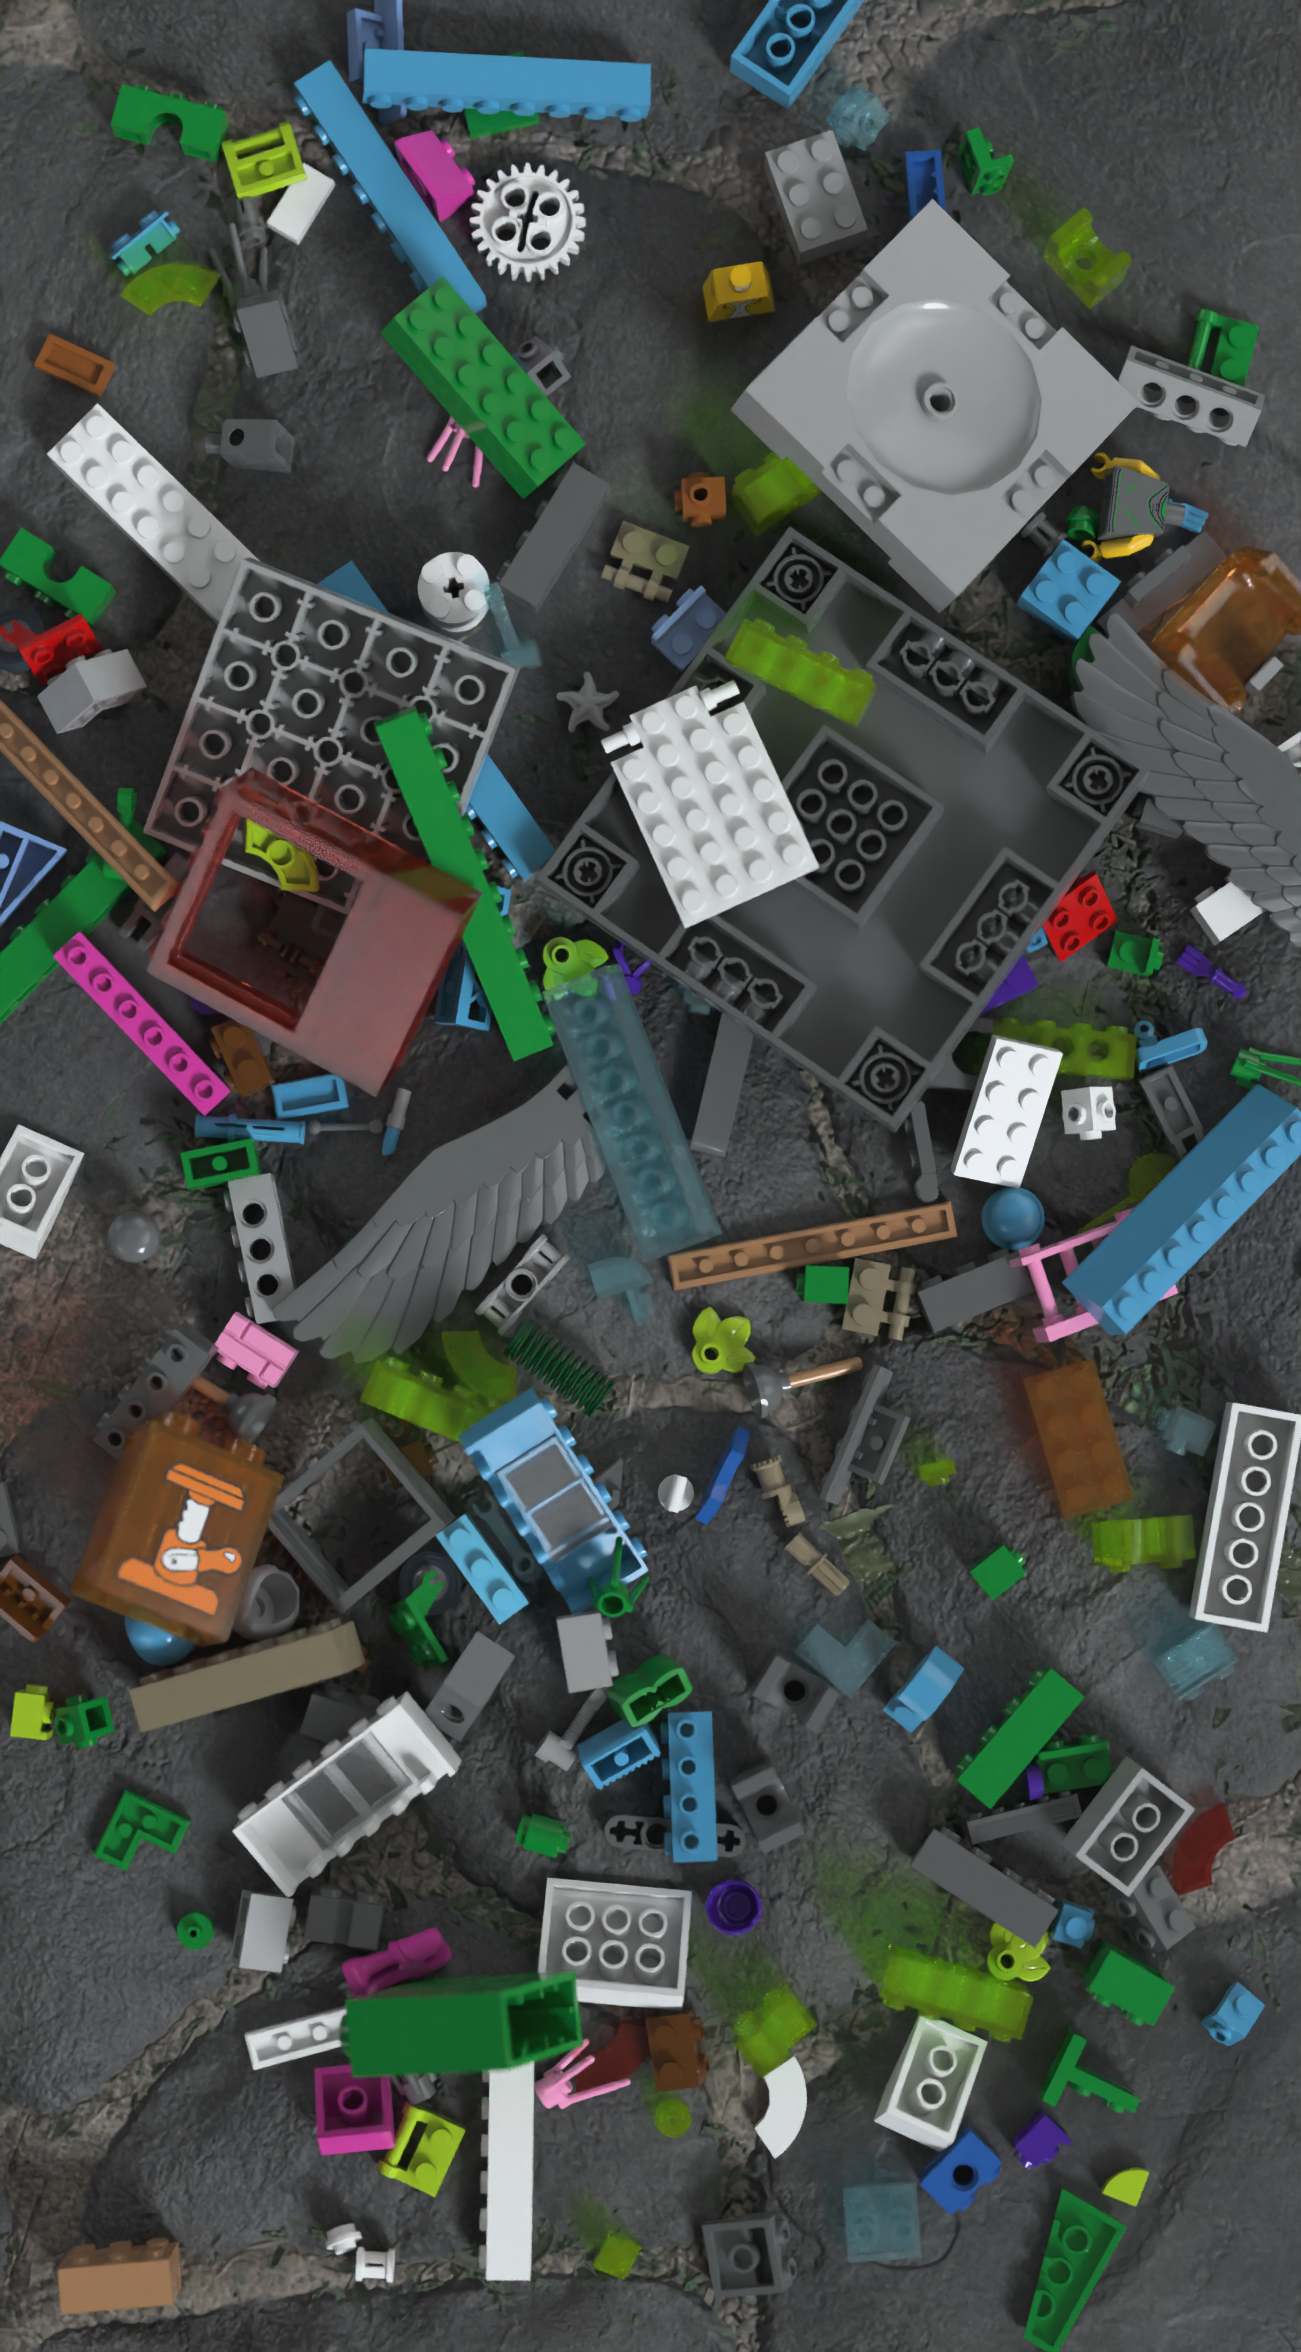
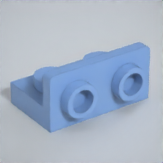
(688, 628)

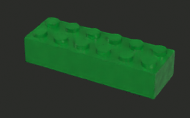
(482, 387)

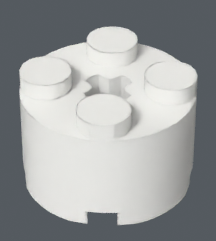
(434, 588)

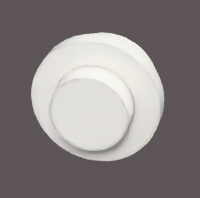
(343, 2238)

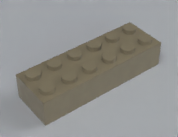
(246, 1674)

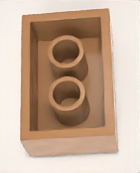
(119, 2276)

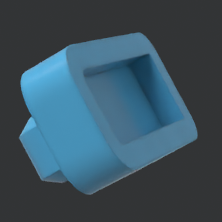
(1156, 1054)

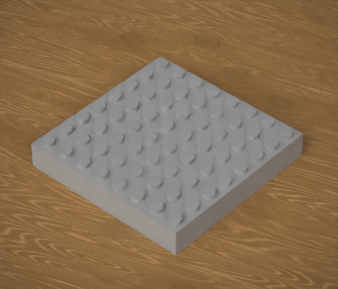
(297, 698)

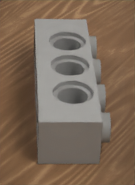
(1207, 391)
(241, 1195)

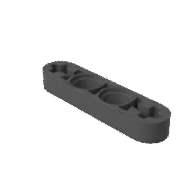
(630, 1822)

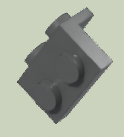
(1154, 1912)

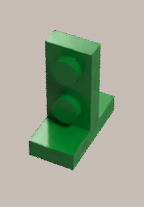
(1082, 2079)

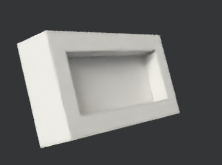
(301, 205)

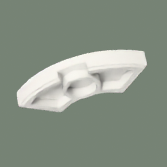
(785, 2106)

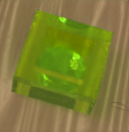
(936, 1472)

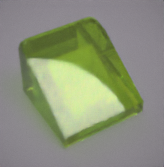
(616, 2254)

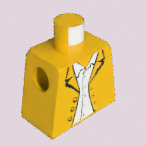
(738, 292)

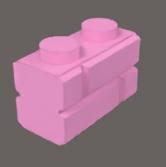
(255, 1351)

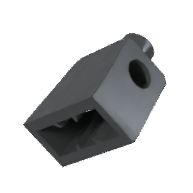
(253, 444)

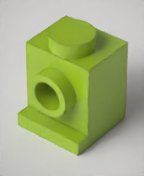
(32, 1713)

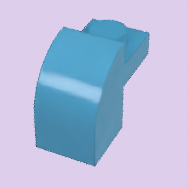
(924, 1689)

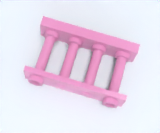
(1055, 1323)

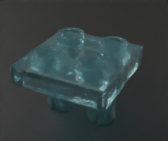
(881, 2221)

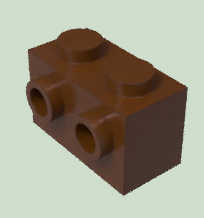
(244, 1058)

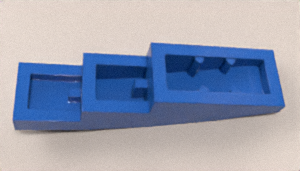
(923, 180)

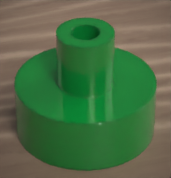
(202, 1924)

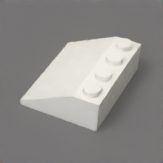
(619, 1941)

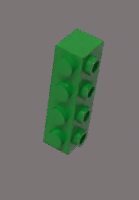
(1018, 1736)

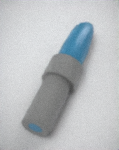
(396, 1121)

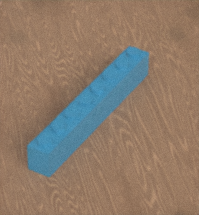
(506, 84)
(383, 184)

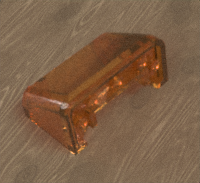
(1232, 625)

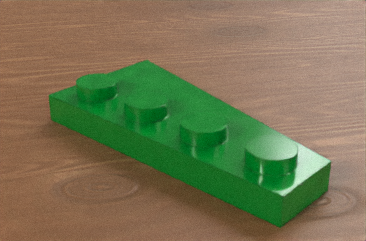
(1072, 2264)

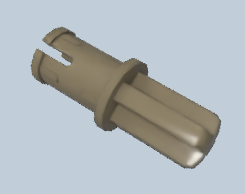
(817, 1564)

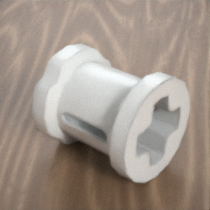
(385, 2258)

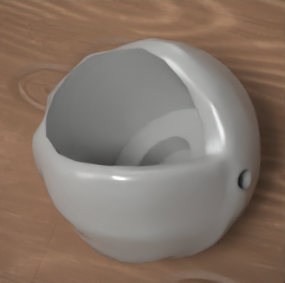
(267, 1605)

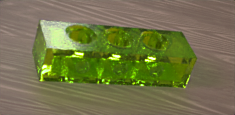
(1118, 1044)

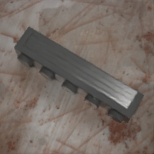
(1023, 1816)

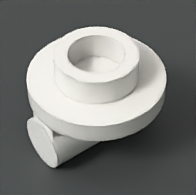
(675, 1493)

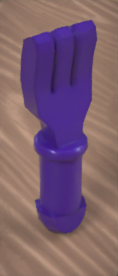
(1199, 965)

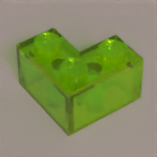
(772, 2029)

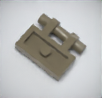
(649, 552)
(867, 1297)

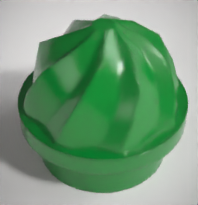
(1082, 524)

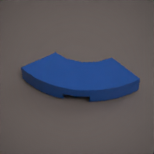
(722, 1475)

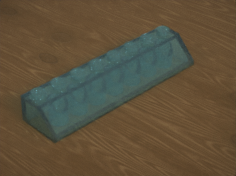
(631, 1112)

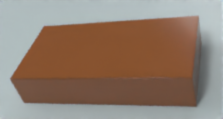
(74, 365)

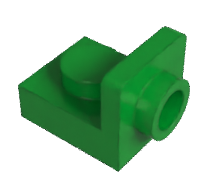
(1134, 954)

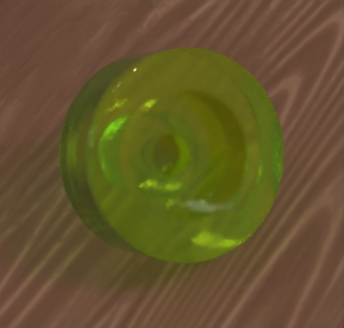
(670, 2109)

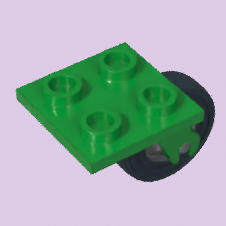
(425, 1589)

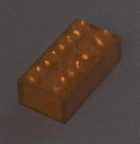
(1076, 1438)

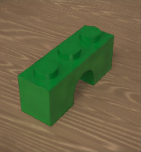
(143, 111)
(28, 563)

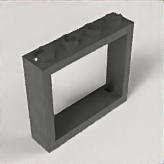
(306, 1552)

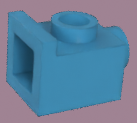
(1072, 1923)

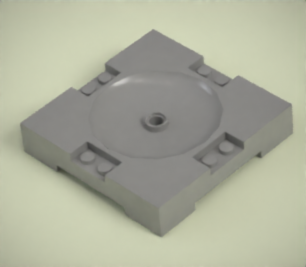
(949, 331)

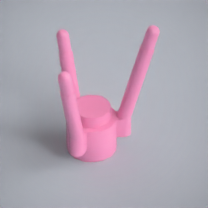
(460, 433)
(555, 2084)

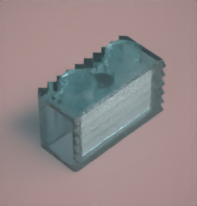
(1196, 1661)

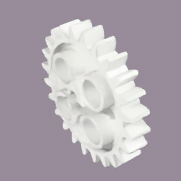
(557, 229)

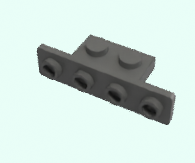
(1165, 584)
(869, 1440)

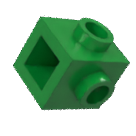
(83, 1720)

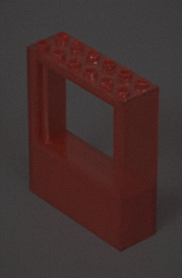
(382, 961)

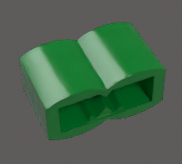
(653, 1686)

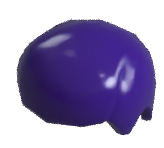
(733, 1907)

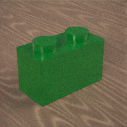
(221, 1164)

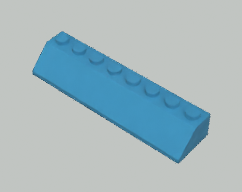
(1188, 1211)

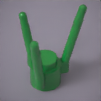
(1250, 1067)
(613, 1594)

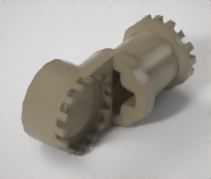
(774, 1483)

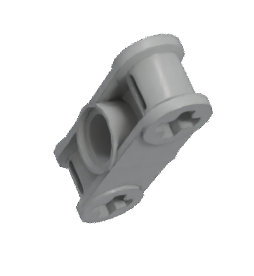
(505, 1297)

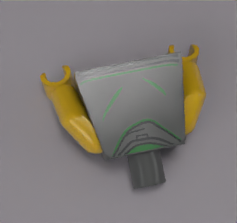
(1131, 508)

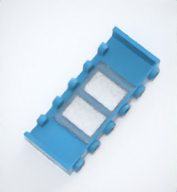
(552, 1497)

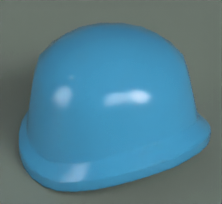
(1013, 1218)

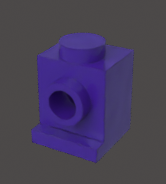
(1039, 2140)

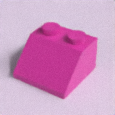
(434, 173)
(352, 2111)

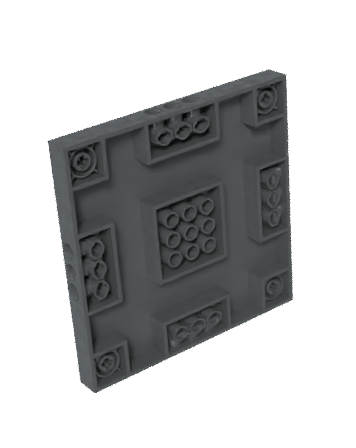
(932, 830)

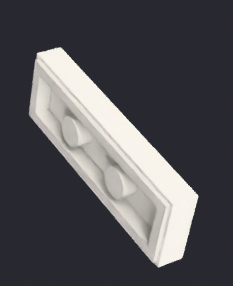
(295, 2038)

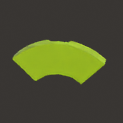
(290, 862)

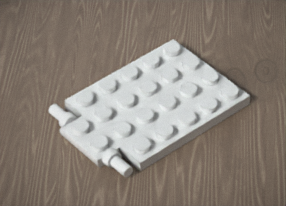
(709, 803)

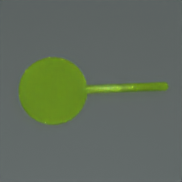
(1142, 1179)

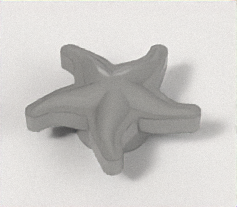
(588, 704)

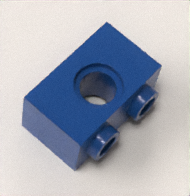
(966, 2149)

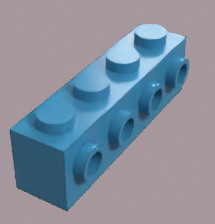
(691, 1787)

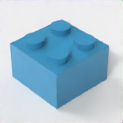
(1068, 593)

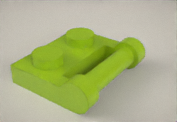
(266, 169)
(432, 2153)

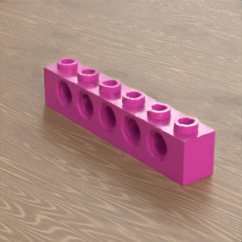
(142, 1023)

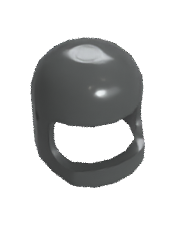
(133, 1236)

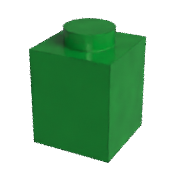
(823, 1284)
(998, 1570)

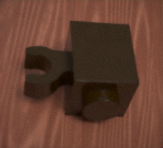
(418, 1454)

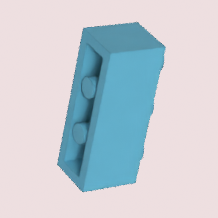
(483, 1568)

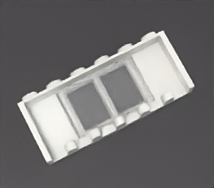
(345, 1792)

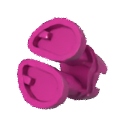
(401, 1961)

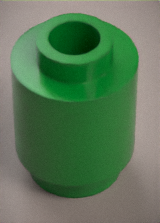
(543, 1835)

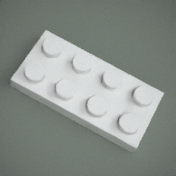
(1006, 1111)

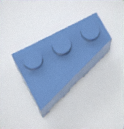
(23, 865)

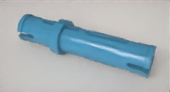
(245, 1128)

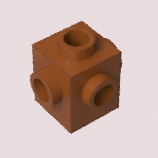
(701, 486)

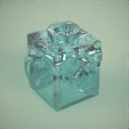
(857, 118)

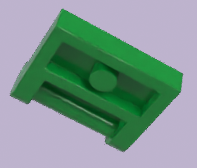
(1232, 349)

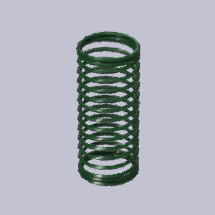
(518, 1340)

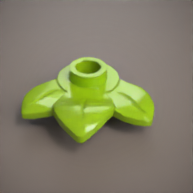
(580, 959)
(724, 1338)
(1025, 1959)

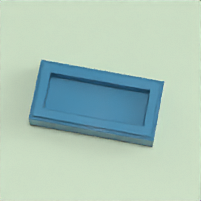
(309, 1096)

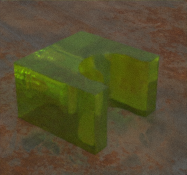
(1078, 240)

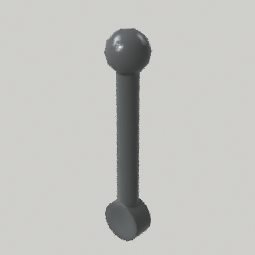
(375, 1126)

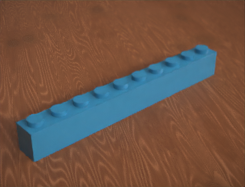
(493, 799)

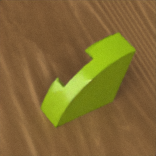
(1126, 2185)

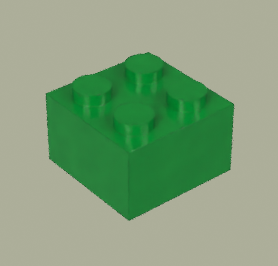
(1127, 1982)

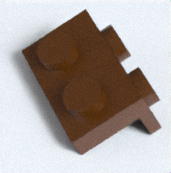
(29, 1599)
(677, 2050)

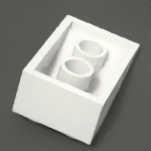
(33, 1188)
(931, 2083)

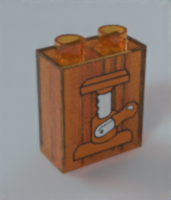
(179, 1530)

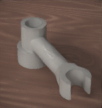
(559, 1749)

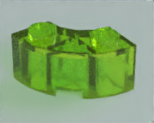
(170, 282)
(478, 1368)
(1143, 1540)

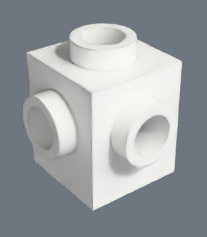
(1088, 1111)

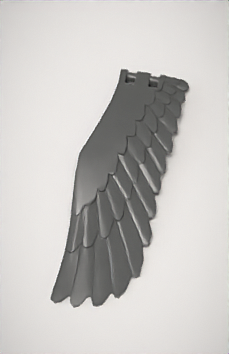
(1203, 765)
(448, 1225)

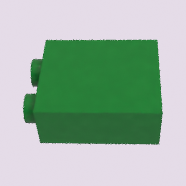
(462, 2024)

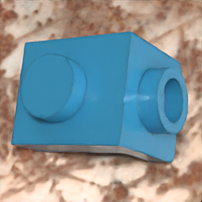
(1233, 2015)

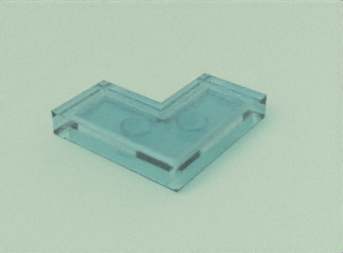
(846, 1665)

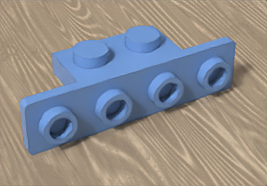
(375, 31)

